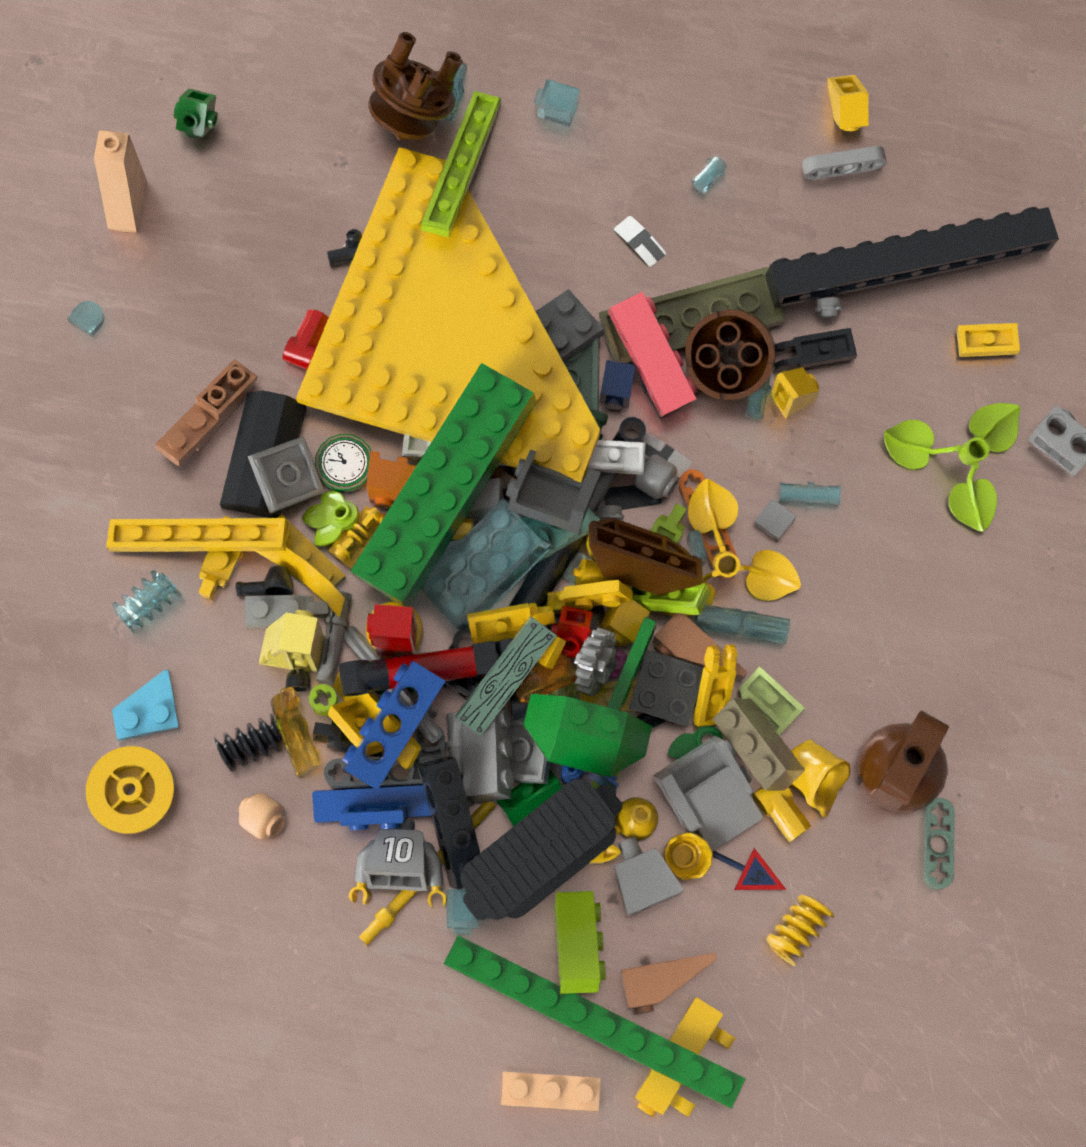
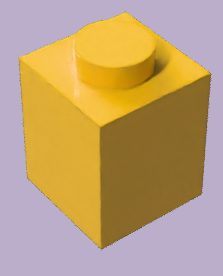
(624, 621)

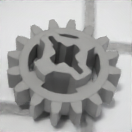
(595, 661)

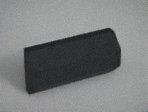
(265, 423)

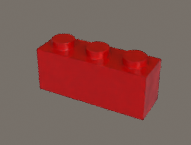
(392, 630)

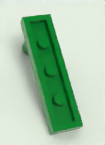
(632, 664)

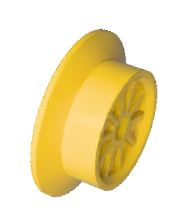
(115, 775)

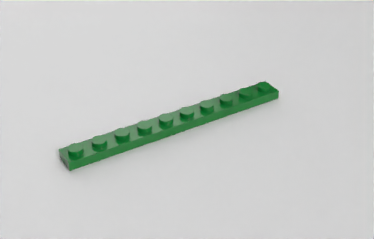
(595, 1022)

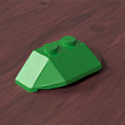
(585, 734)

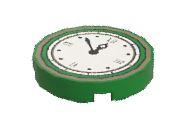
(343, 463)

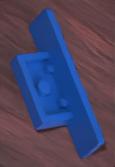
(370, 806)

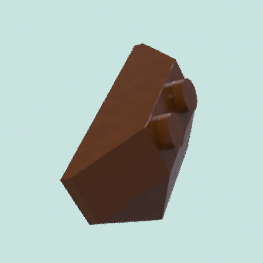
(642, 557)

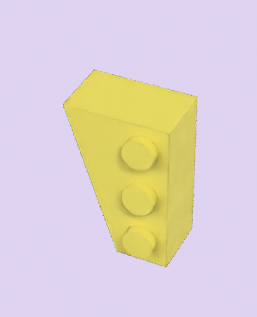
(293, 642)

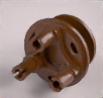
(411, 94)

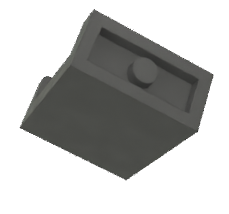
(551, 495)

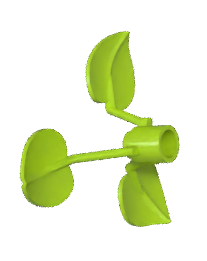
(995, 431)

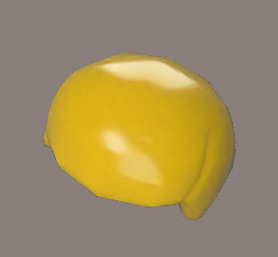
(688, 856)

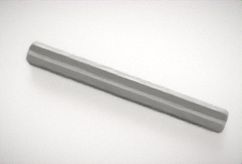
(366, 652)

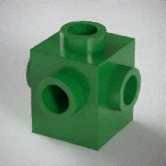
(195, 113)

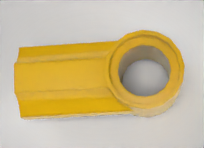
(783, 811)

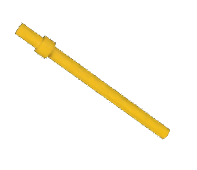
(385, 916)

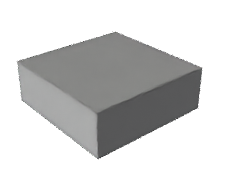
(774, 520)

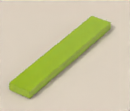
(461, 164)

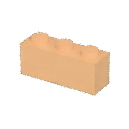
(550, 1091)

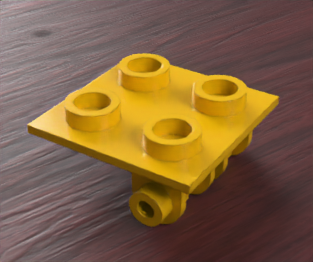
(353, 541)

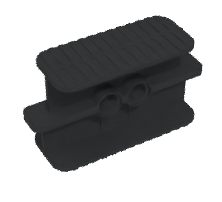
(541, 851)

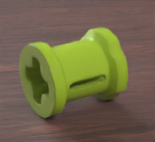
(316, 692)

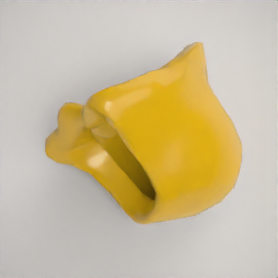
(822, 775)

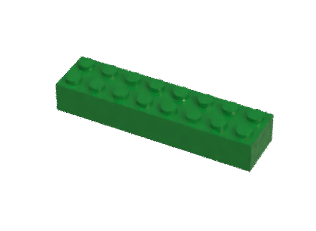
(444, 485)

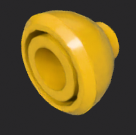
(637, 818)

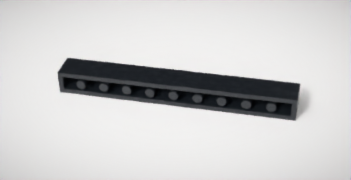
(910, 256)

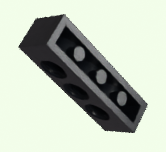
(450, 815)

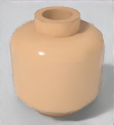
(262, 816)

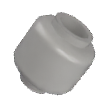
(658, 478)

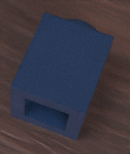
(617, 385)

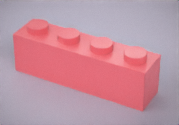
(652, 354)

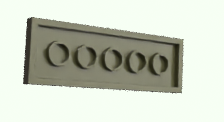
(686, 307)

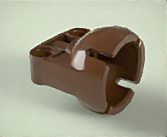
(890, 776)

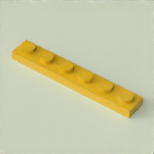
(197, 535)

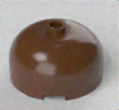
(710, 359)

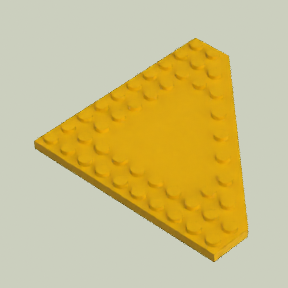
(425, 317)

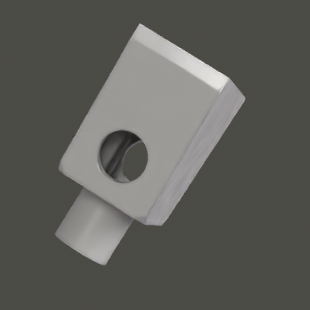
(644, 878)

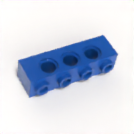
(427, 687)

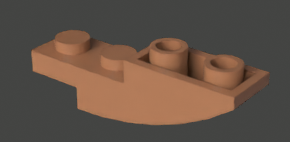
(208, 414)

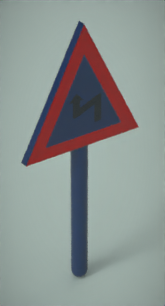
(755, 874)

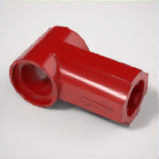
(302, 347)

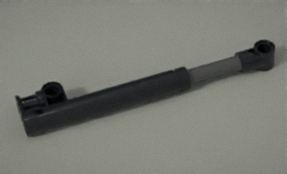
(548, 572)

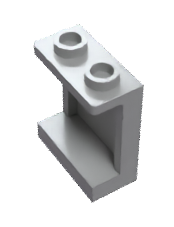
(694, 769)

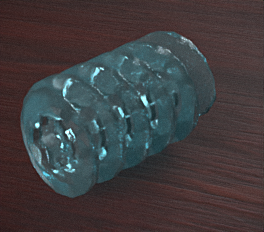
(145, 600)

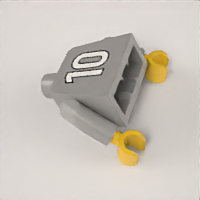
(398, 862)

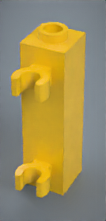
(692, 1033)

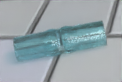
(743, 623)

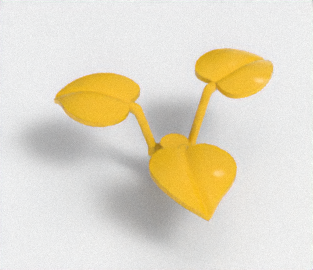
(770, 572)

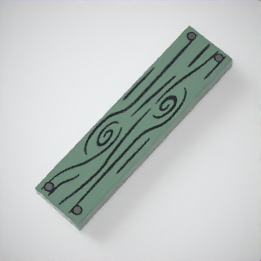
(505, 676)

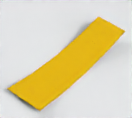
(309, 576)

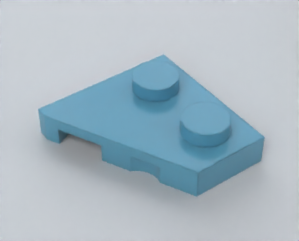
(147, 710)

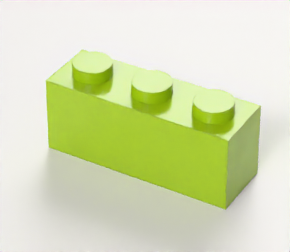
(578, 942)

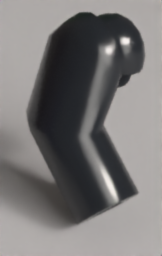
(348, 250)

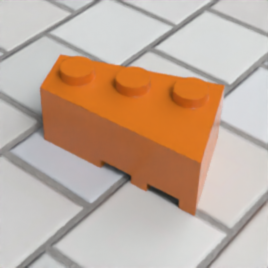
(386, 479)

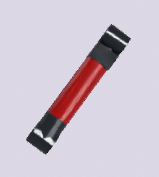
(367, 676)

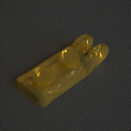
(295, 731)

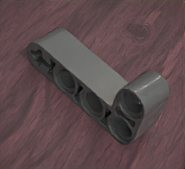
(414, 778)

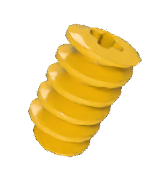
(798, 927)

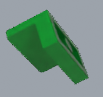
(527, 798)

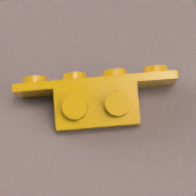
(353, 714)

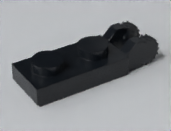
(817, 349)

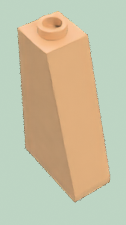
(120, 180)

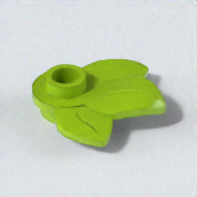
(327, 517)

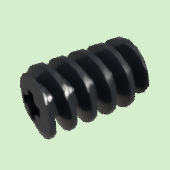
(250, 743)

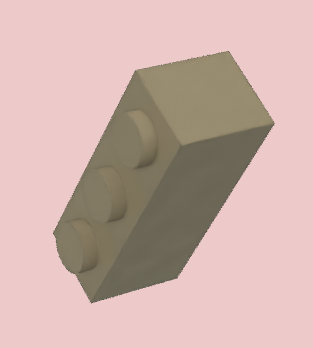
(758, 744)

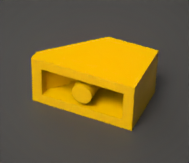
(848, 102)
(794, 390)

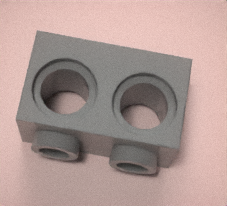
(1060, 446)

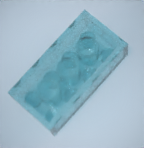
(485, 564)

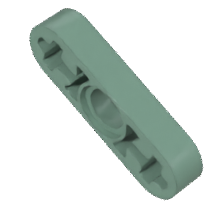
(945, 867)

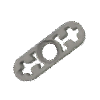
(844, 162)

